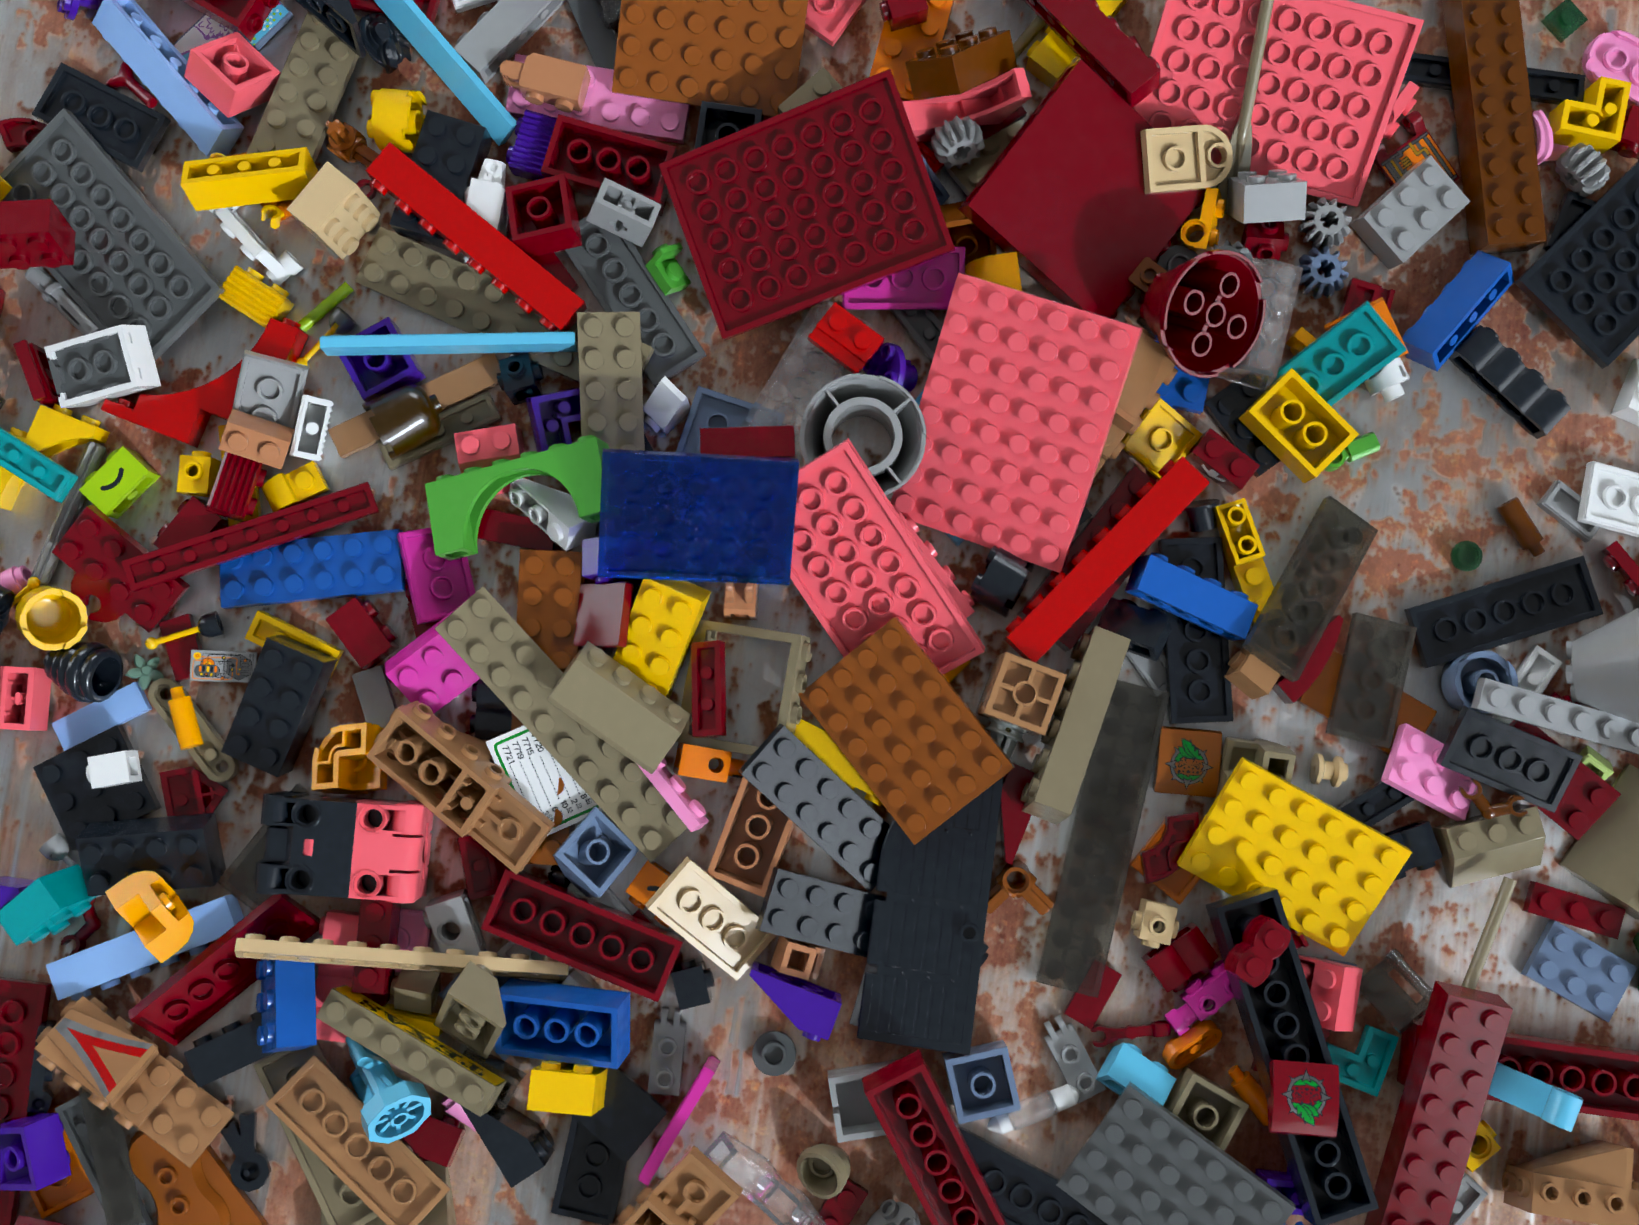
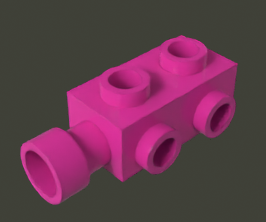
(1199, 996)

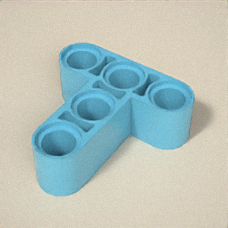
(1536, 1097)

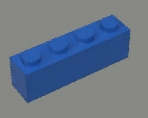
(1458, 310)
(1191, 597)

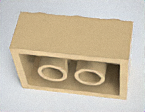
(335, 211)

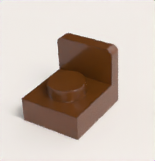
(1144, 275)

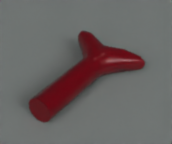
(126, 79)

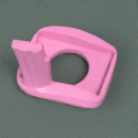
(1545, 148)

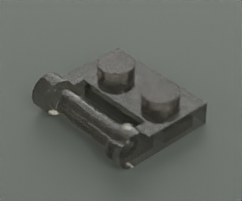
(1389, 997)

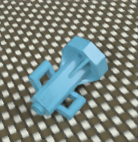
(390, 1103)

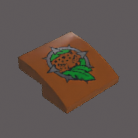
(1188, 761)

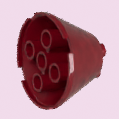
(1206, 312)

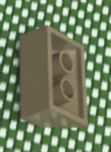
(1490, 847)
(473, 1010)

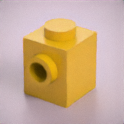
(197, 474)

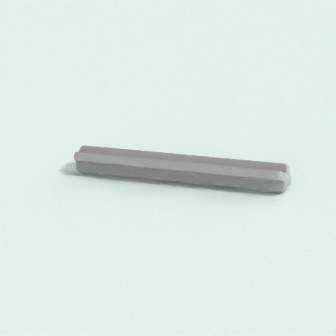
(68, 512)

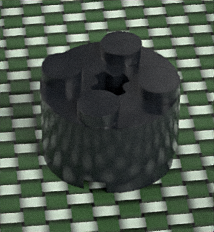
(1001, 582)

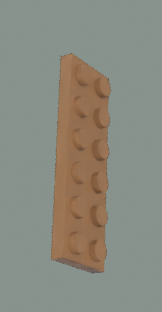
(328, 1120)

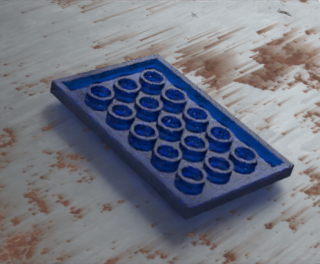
(697, 517)

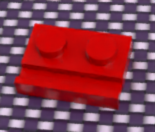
(845, 339)

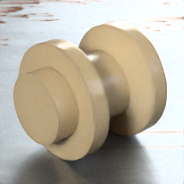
(1333, 770)

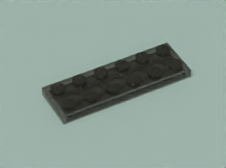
(1310, 589)

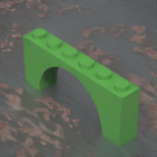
(461, 500)

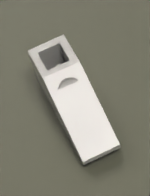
(552, 512)

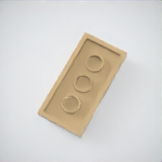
(710, 918)

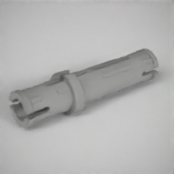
(56, 295)

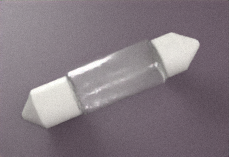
(1036, 1109)

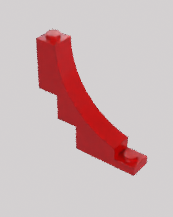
(188, 412)

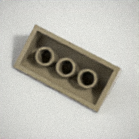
(619, 707)

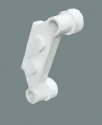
(254, 248)

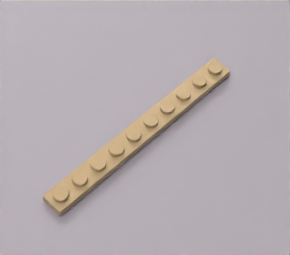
(390, 956)

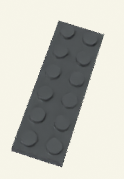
(624, 284)

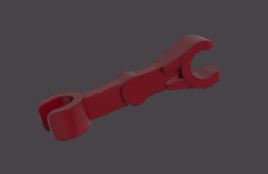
(1156, 1029)

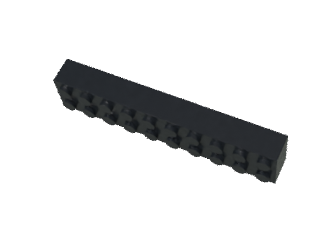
(1286, 1027)

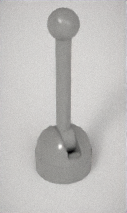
(57, 849)

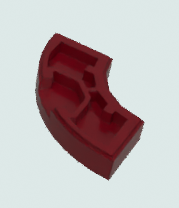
(1162, 858)

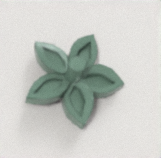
(145, 671)

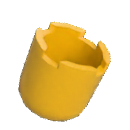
(51, 618)

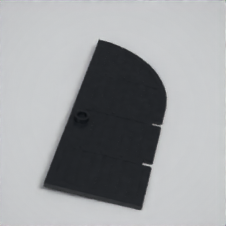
(931, 931)

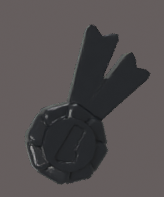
(250, 1167)

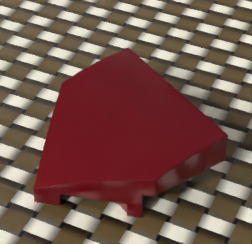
(190, 792)

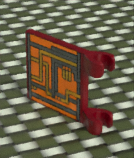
(1411, 152)

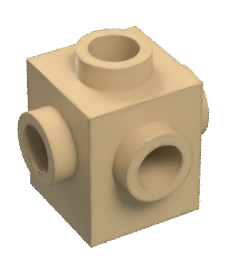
(1149, 913)

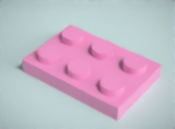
(1415, 772)

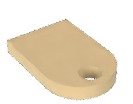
(1181, 158)

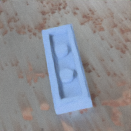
(98, 717)

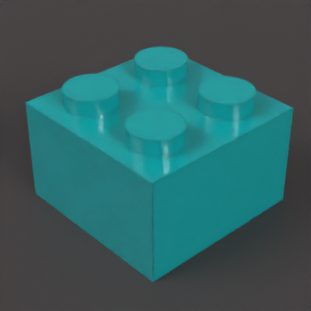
(46, 906)

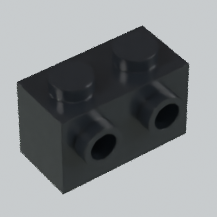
(1144, 627)

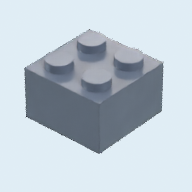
(982, 1082)

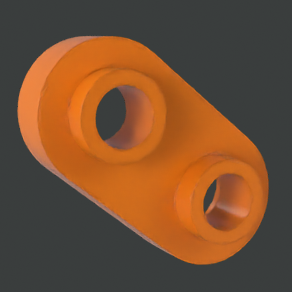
(1192, 1044)

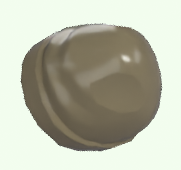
(823, 1170)

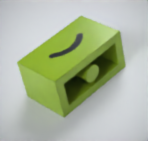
(119, 482)

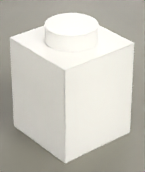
(114, 769)

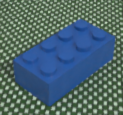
(565, 1023)

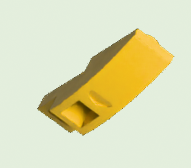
(1244, 552)

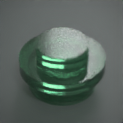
(1466, 556)

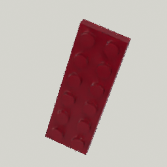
(216, 973)

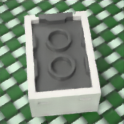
(102, 366)

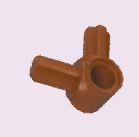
(348, 143)
(1025, 889)

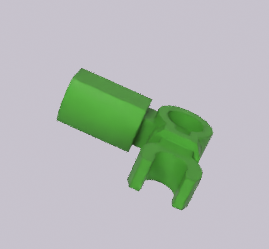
(1358, 448)

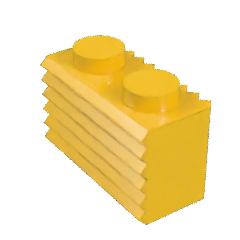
(254, 298)

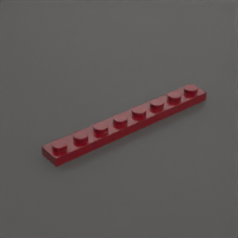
(249, 537)

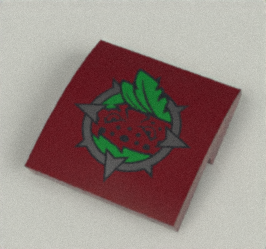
(1303, 1098)

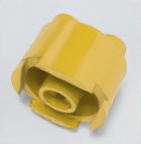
(396, 118)

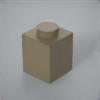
(416, 991)

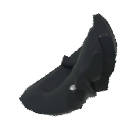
(384, 41)

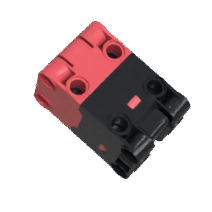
(344, 847)

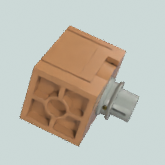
(1019, 699)

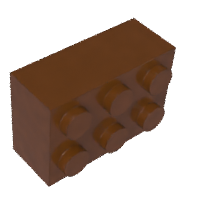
(961, 63)

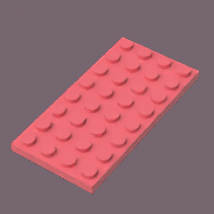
(864, 565)

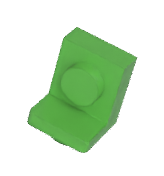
(667, 270)

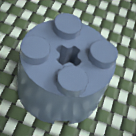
(1461, 676)

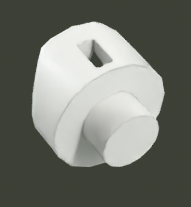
(1388, 381)

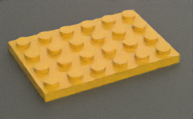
(1283, 838)

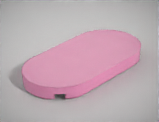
(1614, 57)

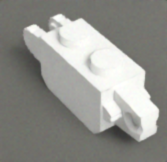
(488, 195)

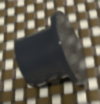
(1202, 515)

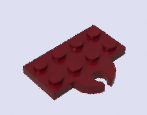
(95, 552)

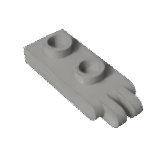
(667, 1054)
(1073, 1059)

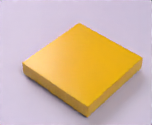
(1160, 437)

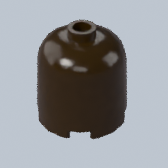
(405, 418)

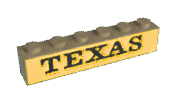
(411, 1049)

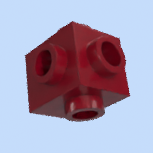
(1265, 239)

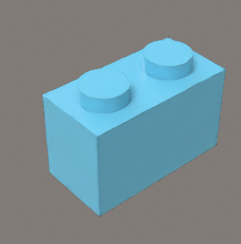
(1128, 1065)

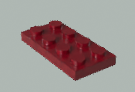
(1584, 798)

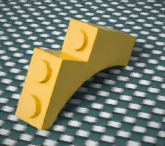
(49, 434)

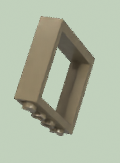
(795, 680)

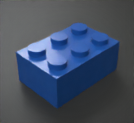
(286, 1005)

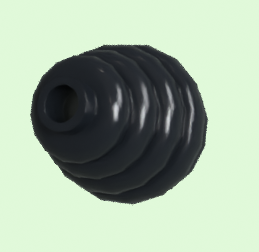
(85, 671)

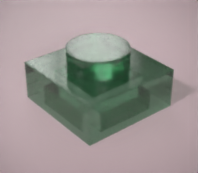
(1564, 20)

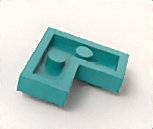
(1369, 1063)

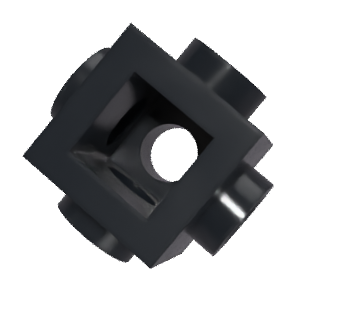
(520, 377)

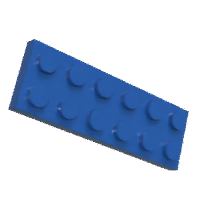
(315, 570)

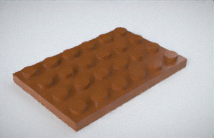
(710, 51)
(906, 730)

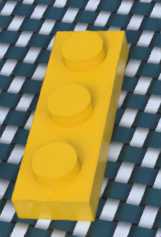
(267, 625)

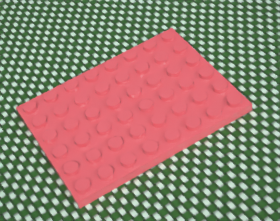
(1320, 88)
(1016, 419)

